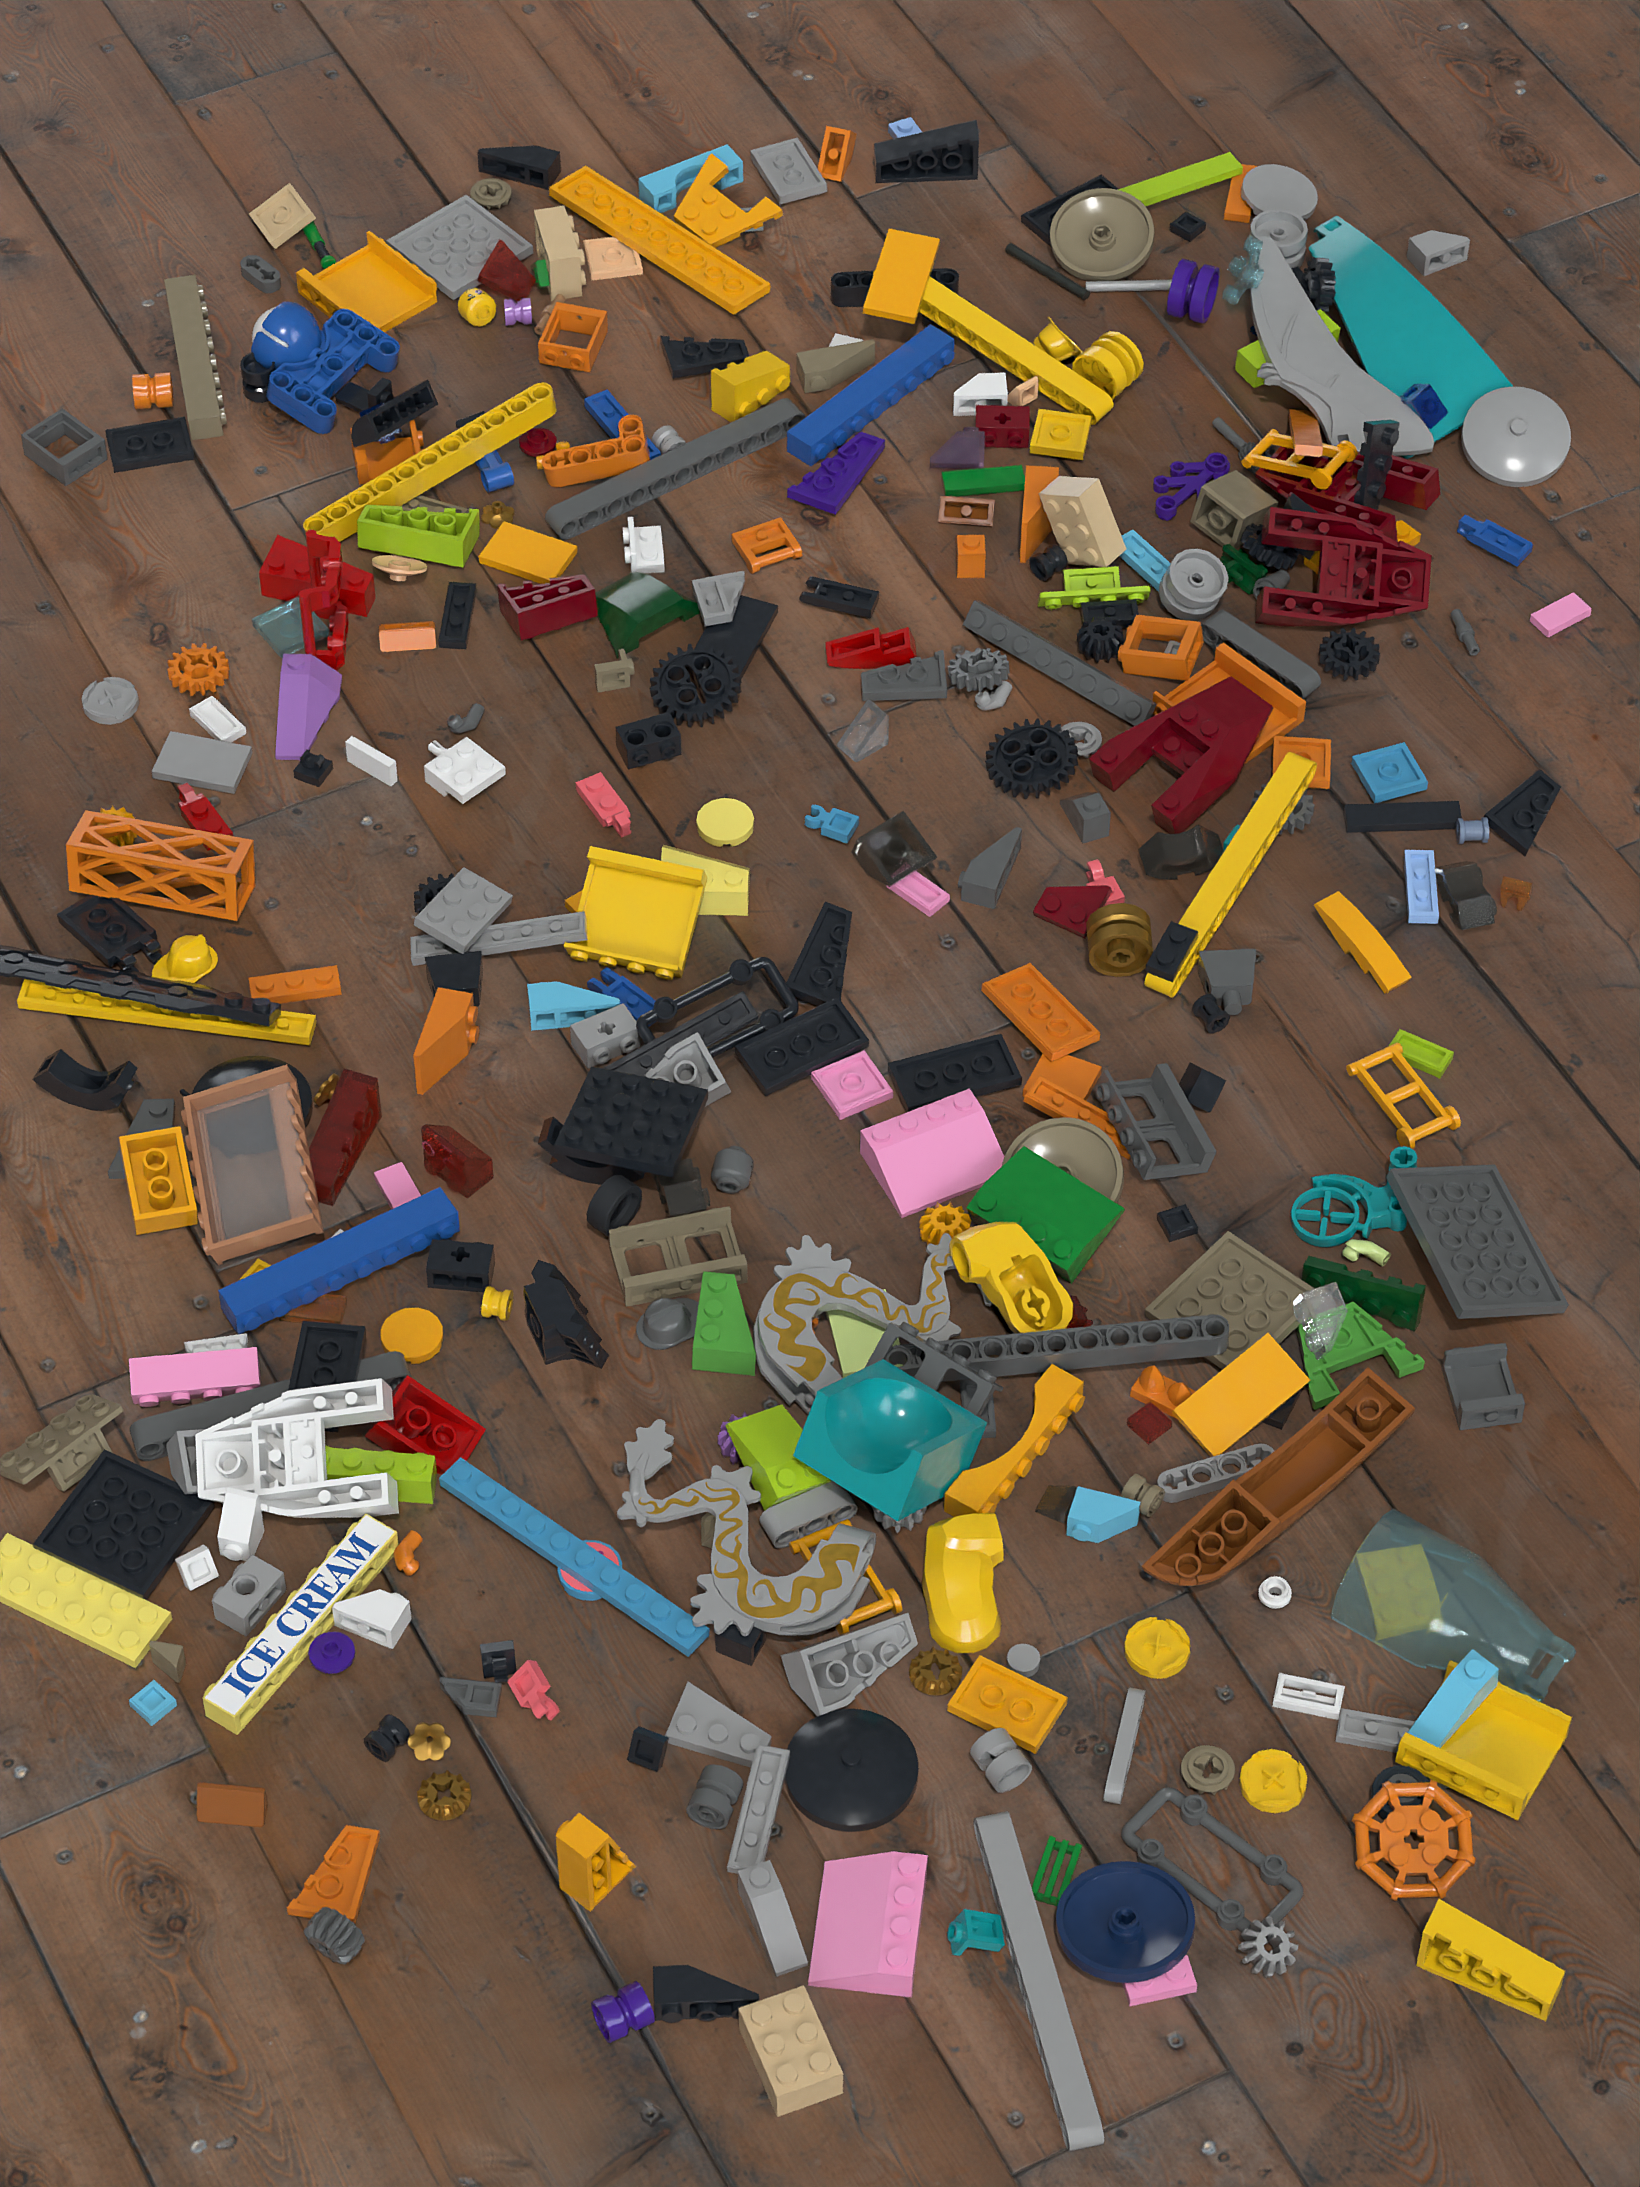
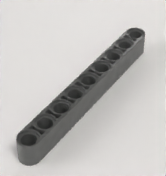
(154, 1432)

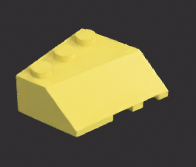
(726, 884)

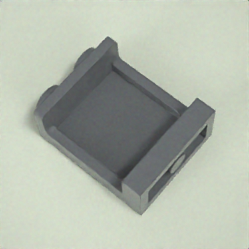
(1481, 1387)

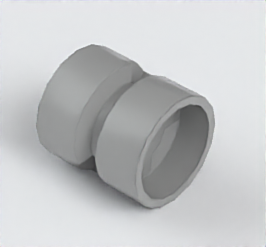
(1001, 1760)

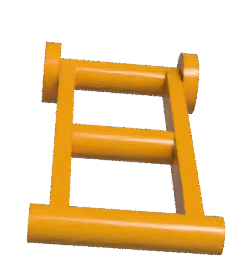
(1320, 477)
(1405, 1134)
(887, 1598)

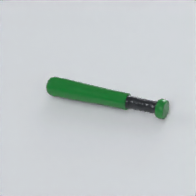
(318, 245)

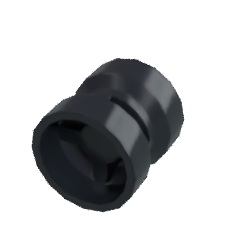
(1050, 561)
(386, 1738)

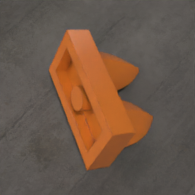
(1160, 1390)

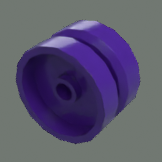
(1193, 291)

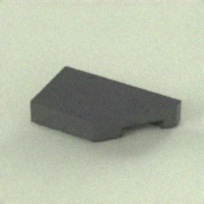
(473, 1696)

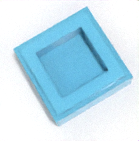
(152, 1702)

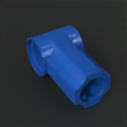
(494, 472)

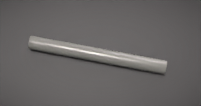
(1132, 285)

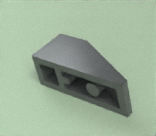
(990, 870)

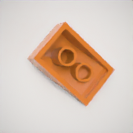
(1034, 518)
(445, 1036)

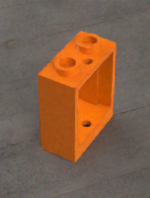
(566, 318)
(1158, 664)

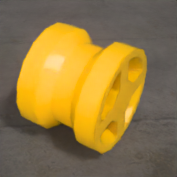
(497, 1303)

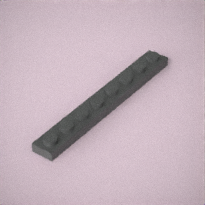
(1058, 664)

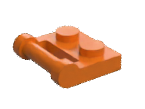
(765, 538)

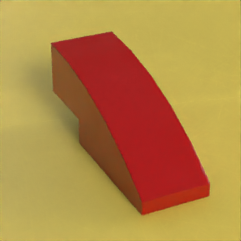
(871, 649)

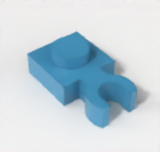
(835, 825)

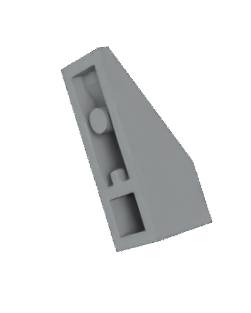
(771, 1917)

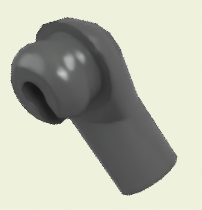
(470, 722)

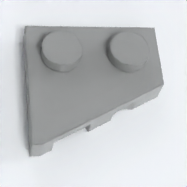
(718, 596)

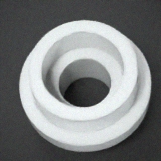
(1275, 1585)

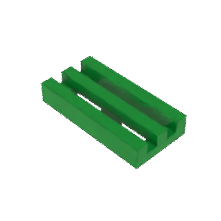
(1063, 1848)

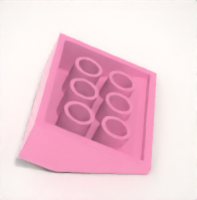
(932, 1152)
(869, 1923)

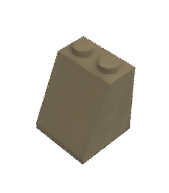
(1229, 507)

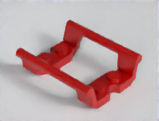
(323, 599)

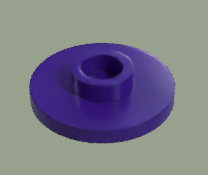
(331, 1652)

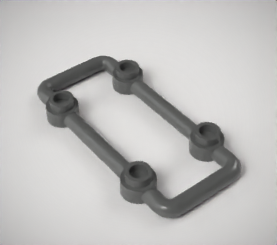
(1194, 1812)

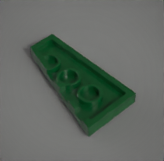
(1374, 1295)

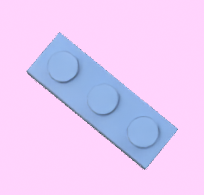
(1421, 886)

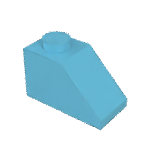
(1100, 1515)

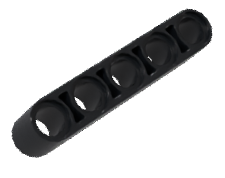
(852, 287)

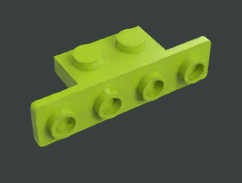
(1091, 586)

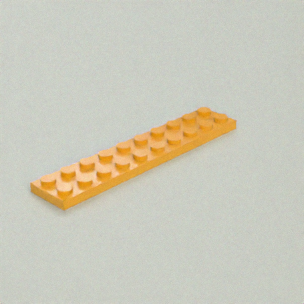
(660, 239)

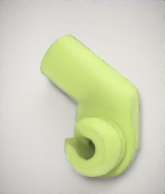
(1367, 1248)

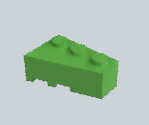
(721, 1329)

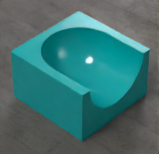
(889, 1439)

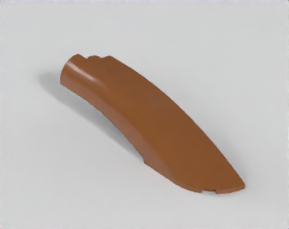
(1283, 1485)

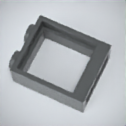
(75, 463)

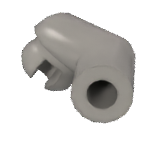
(996, 700)

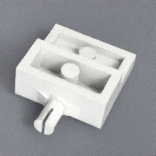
(462, 769)

